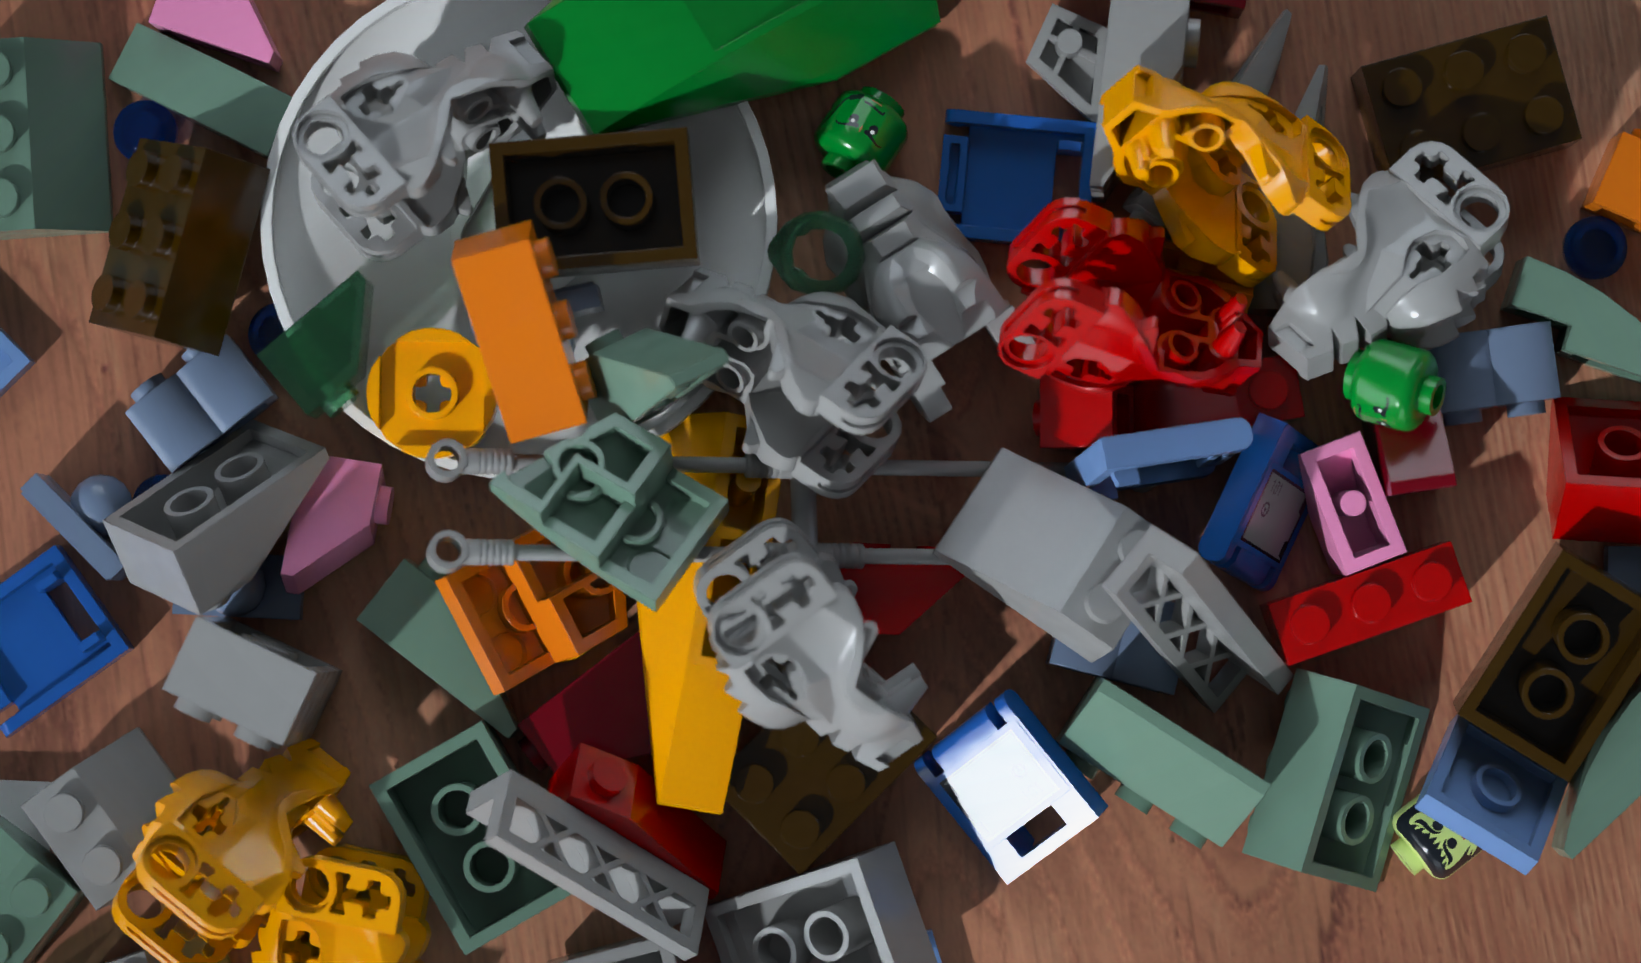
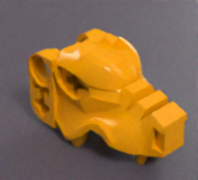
(1190, 159)
(232, 850)
(346, 924)

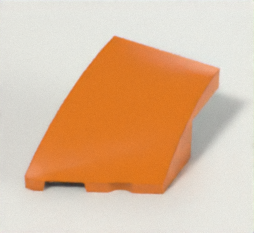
(530, 613)

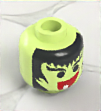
(1429, 844)

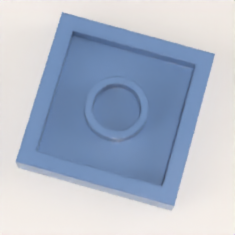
(1491, 795)

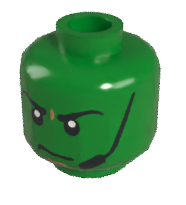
(860, 129)
(1394, 384)

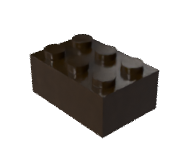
(1483, 95)
(602, 198)
(179, 245)
(1558, 663)
(805, 789)

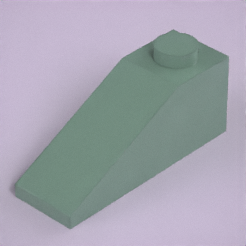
(647, 372)
(420, 627)

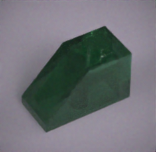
(326, 350)

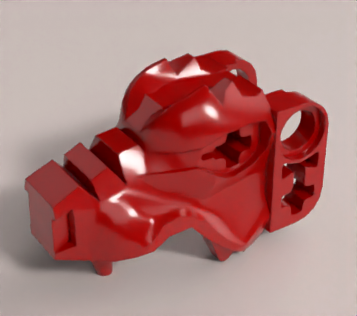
(1115, 310)

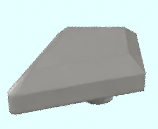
(1071, 58)

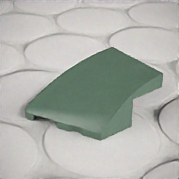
(617, 507)

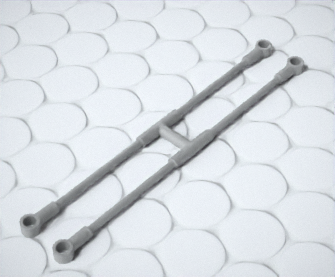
(802, 506)

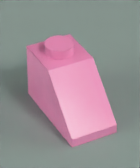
(220, 25)
(1348, 506)
(335, 521)

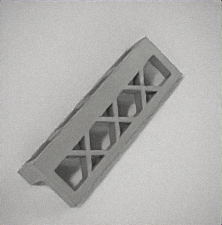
(1199, 605)
(591, 862)

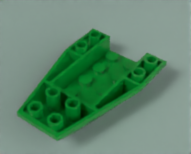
(680, 58)

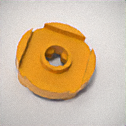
(407, 367)

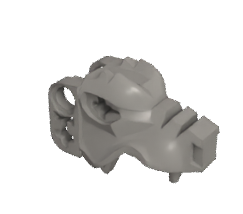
(412, 135)
(915, 271)
(1407, 277)
(802, 375)
(800, 647)

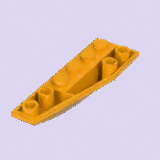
(689, 712)

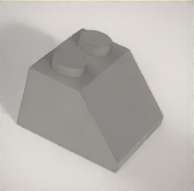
(98, 811)

